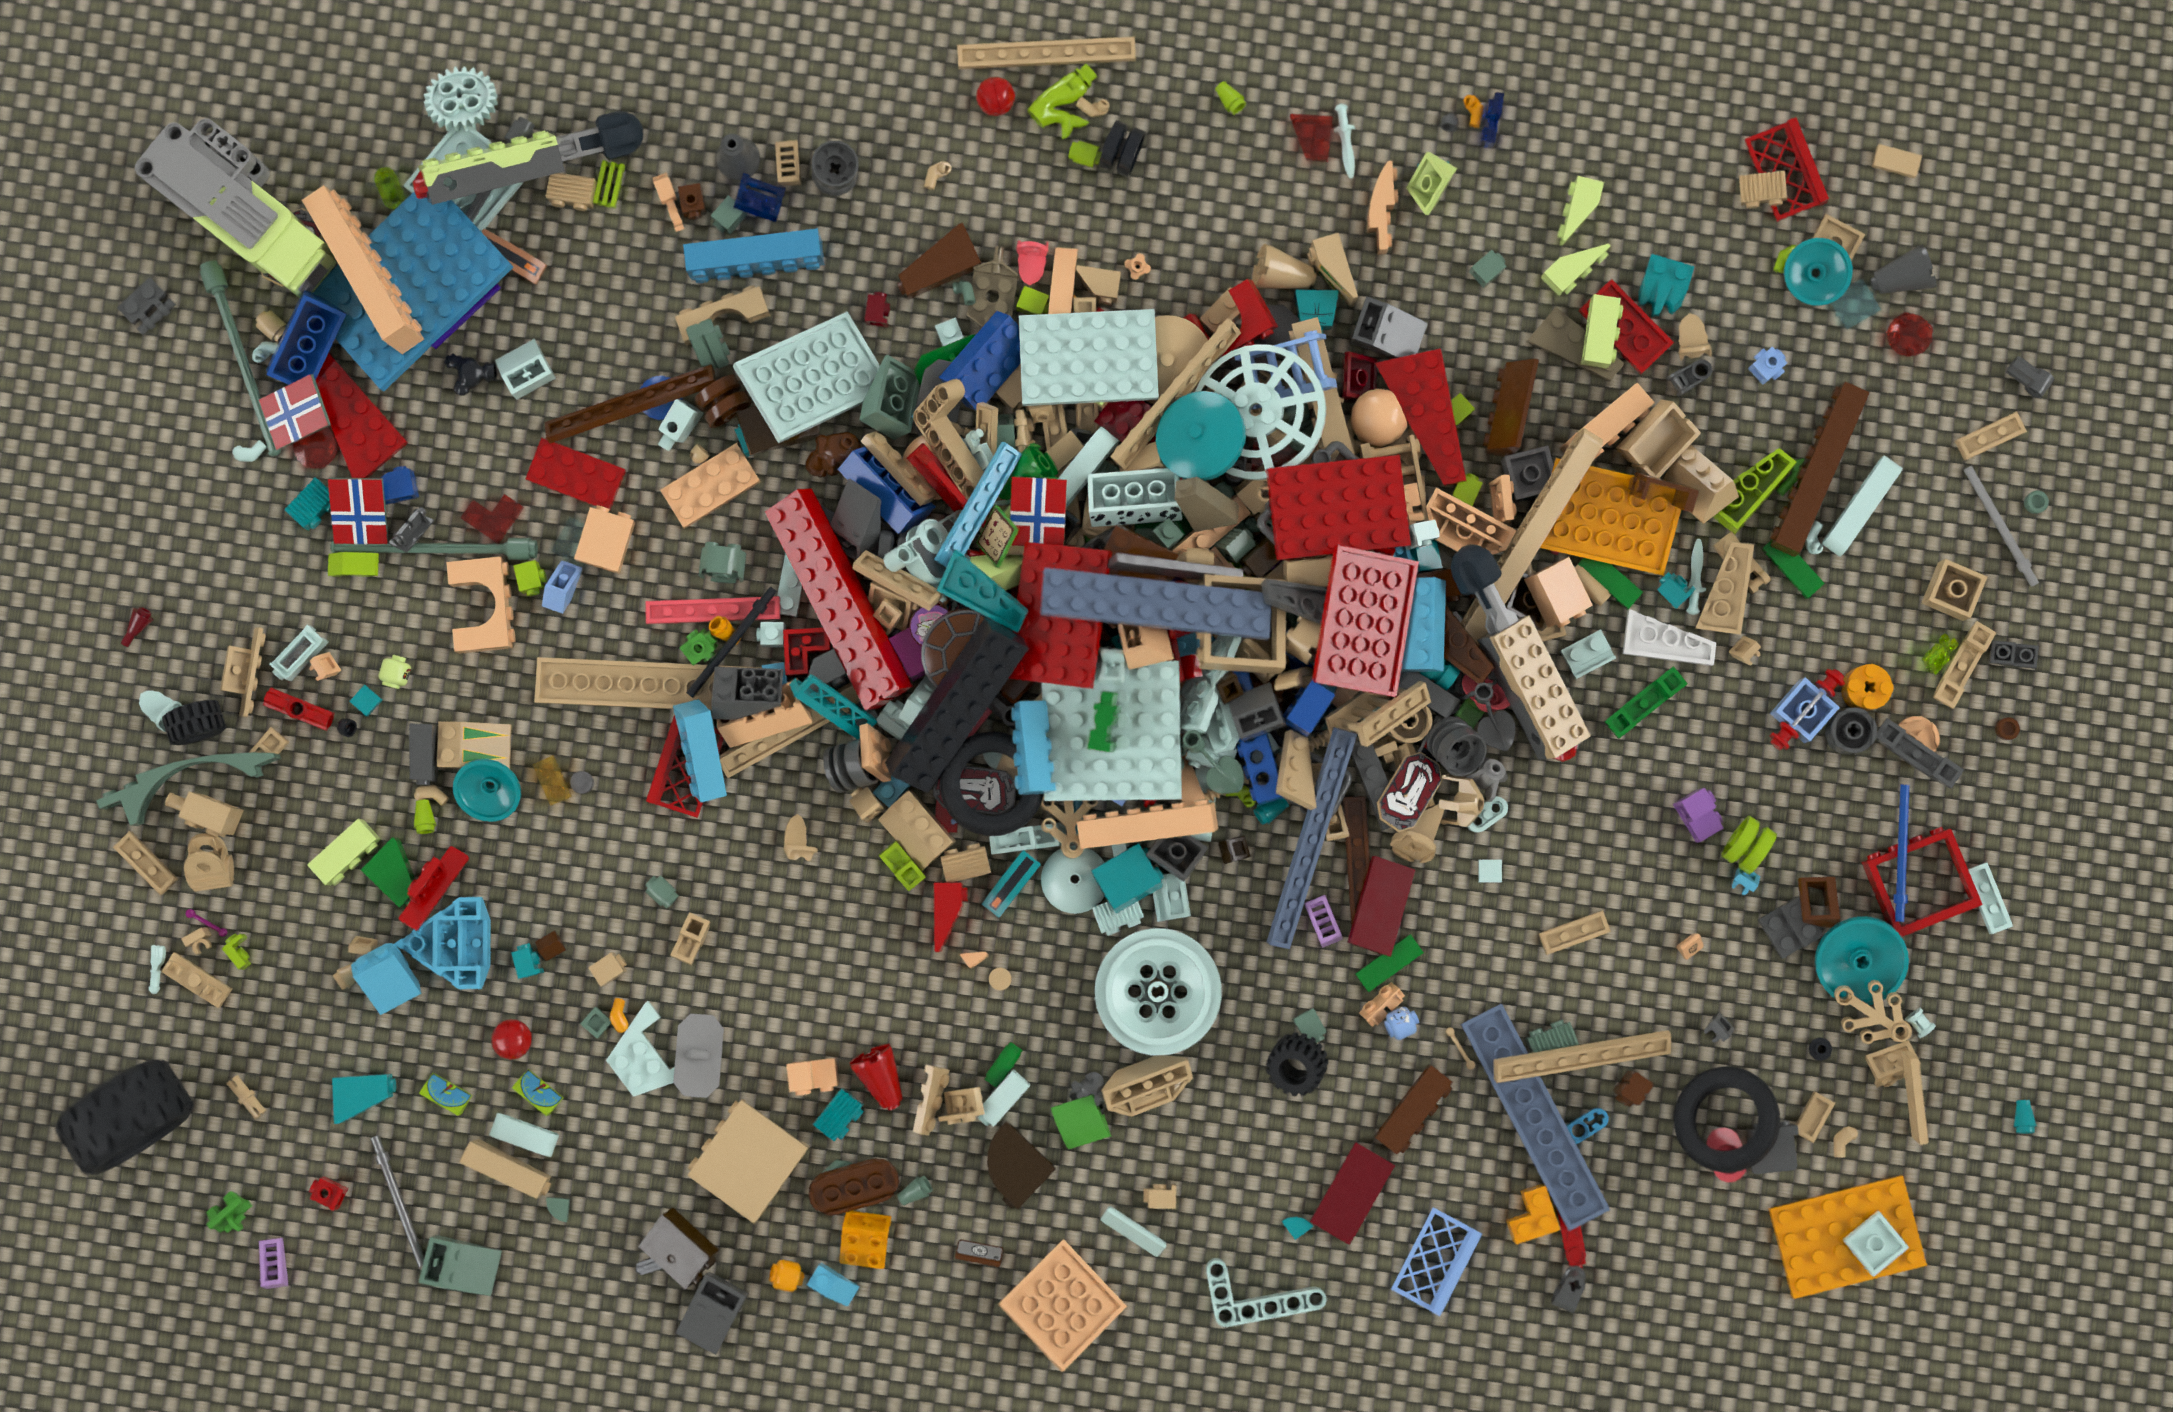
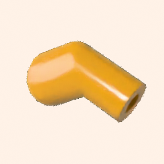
(617, 1016)

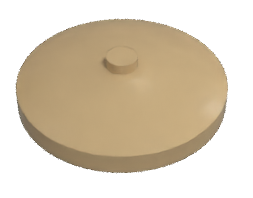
(1175, 346)

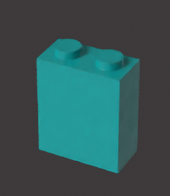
(1128, 878)

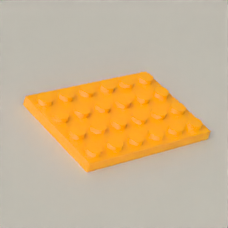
(1614, 526)
(1813, 1231)

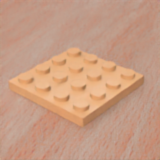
(1062, 1305)

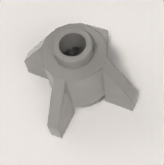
(1488, 777)

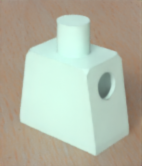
(686, 418)

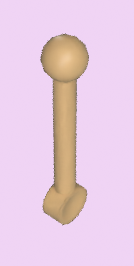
(1469, 1063)

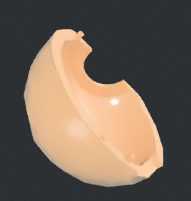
(1378, 418)

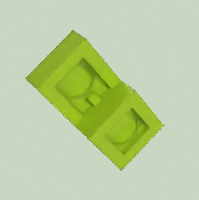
(902, 865)

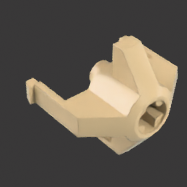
(1467, 802)

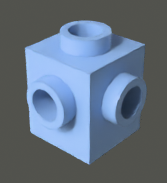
(1768, 365)

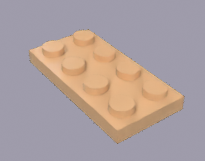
(710, 485)

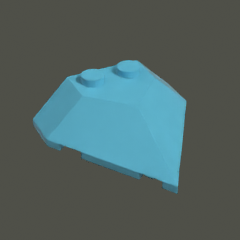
(455, 943)

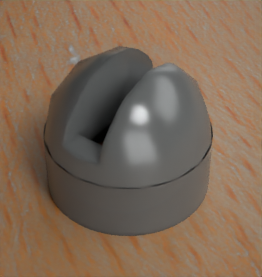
(1449, 122)

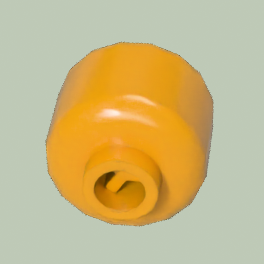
(786, 1275)

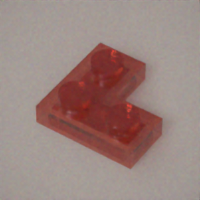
(494, 523)

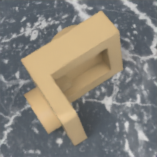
(1041, 413)

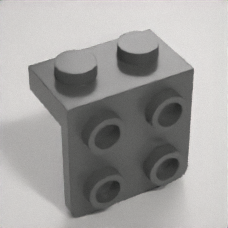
(1782, 1155)

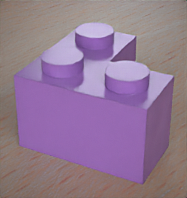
(1698, 814)

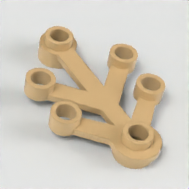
(1069, 820)
(1875, 1015)

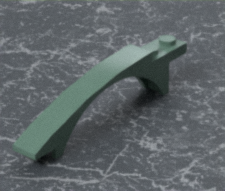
(137, 797)

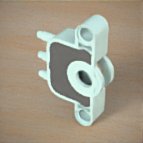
(921, 549)

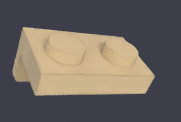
(963, 1105)

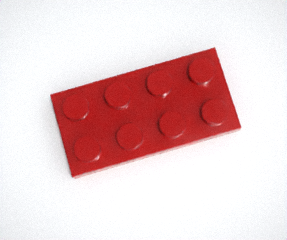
(1639, 337)
(575, 474)

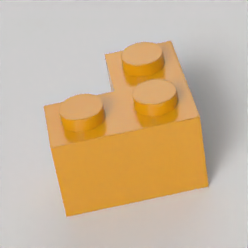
(1539, 1217)

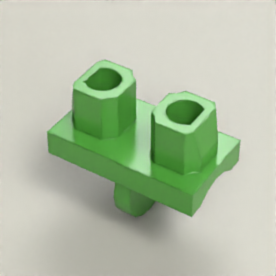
(230, 1216)

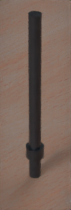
(758, 607)

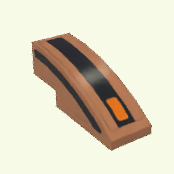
(523, 263)

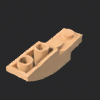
(1382, 199)

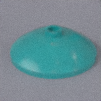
(1833, 267)
(485, 800)

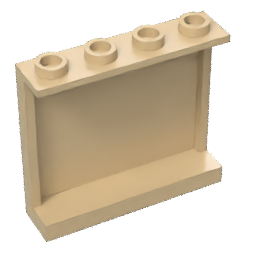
(747, 1160)

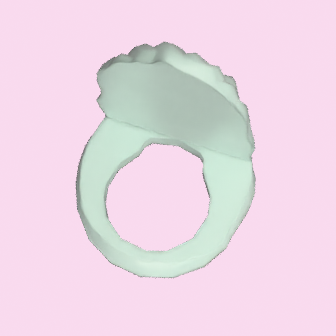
(156, 705)

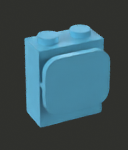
(385, 977)

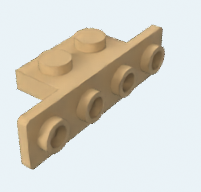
(241, 669)

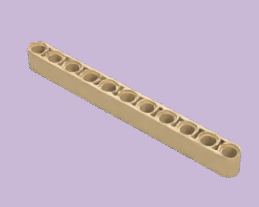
(1538, 523)

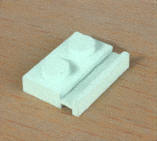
(1587, 654)
(1171, 899)

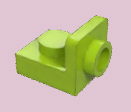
(237, 955)

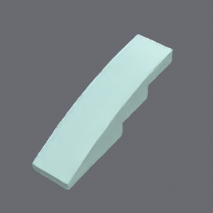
(1026, 839)

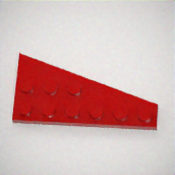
(359, 426)

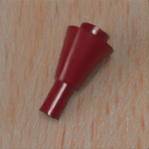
(138, 621)

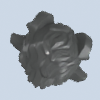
(1090, 1085)

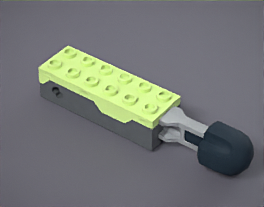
(524, 159)

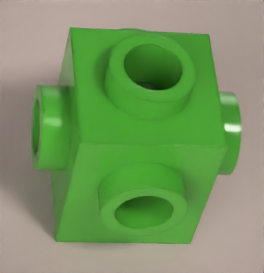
(692, 647)

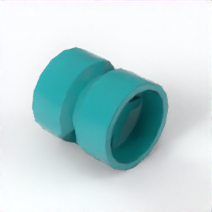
(1445, 678)

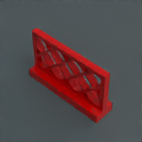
(1802, 157)
(937, 477)
(663, 769)

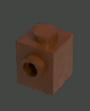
(692, 201)

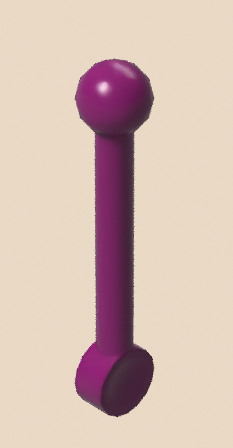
(190, 913)

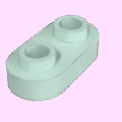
(1489, 817)

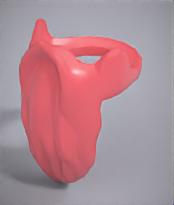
(1031, 260)

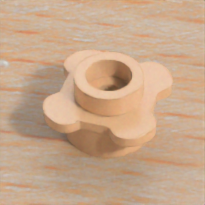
(1138, 260)

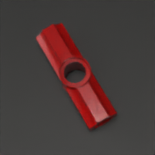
(286, 704)

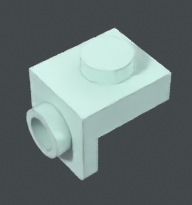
(1112, 667)

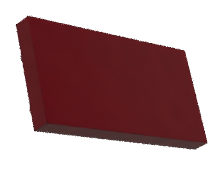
(1381, 906)
(1352, 1193)

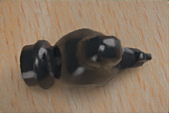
(470, 372)

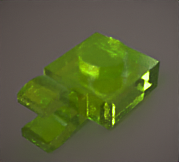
(1938, 655)

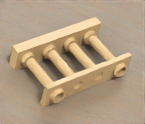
(1413, 447)
(1384, 719)

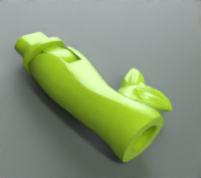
(1063, 92)

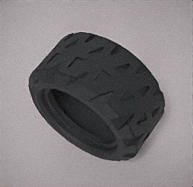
(124, 1116)

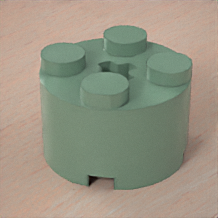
(722, 562)

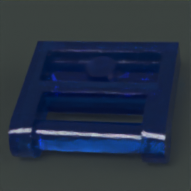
(758, 203)

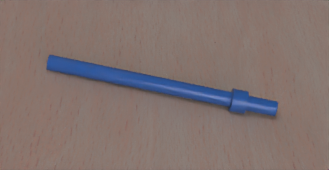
(1901, 897)

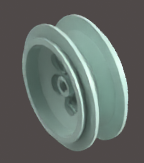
(1192, 1014)

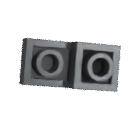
(2014, 654)

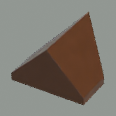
(1016, 690)

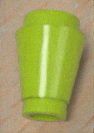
(1231, 99)
(424, 819)

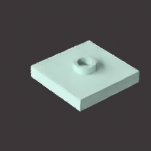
(1875, 1243)

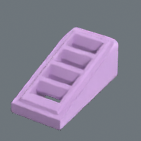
(1330, 918)
(265, 1274)

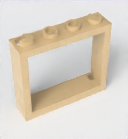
(1273, 666)

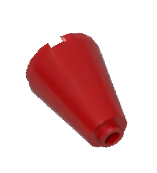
(879, 1075)

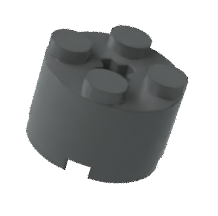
(1857, 720)

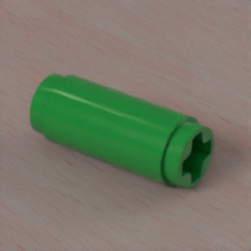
(1003, 1064)

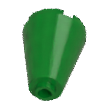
(1032, 465)

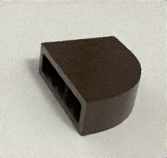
(1016, 1166)

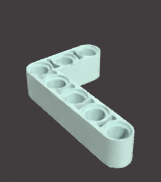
(1258, 1302)

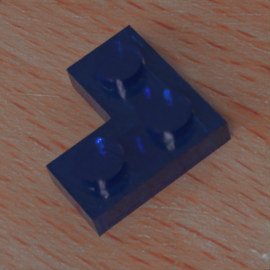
(1492, 113)

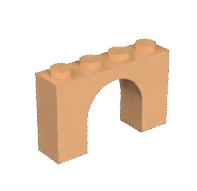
(497, 631)

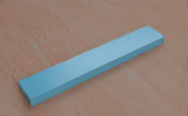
(979, 503)

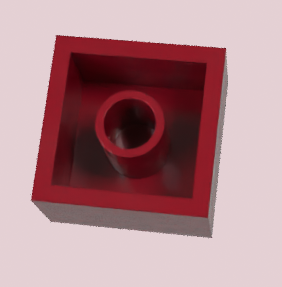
(1121, 417)

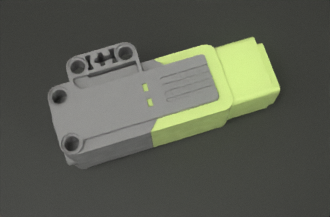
(231, 206)

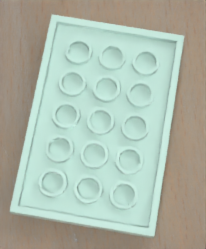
(1088, 357)
(809, 376)

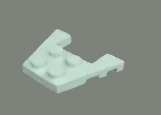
(637, 1060)

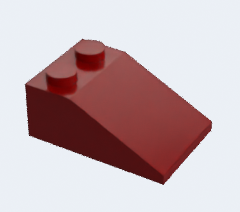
(948, 904)

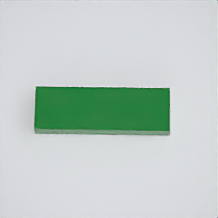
(1795, 570)
(1614, 581)
(1384, 966)

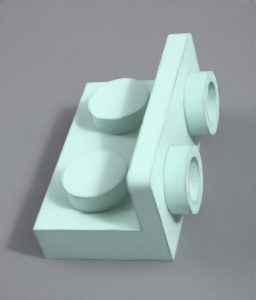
(1222, 729)

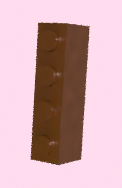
(1413, 1109)

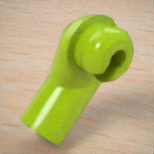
(1781, 259)

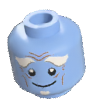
(1401, 1023)

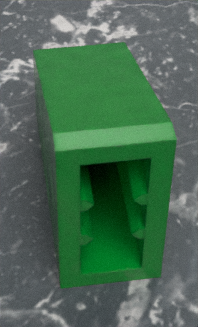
(391, 872)

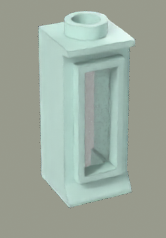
(298, 654)

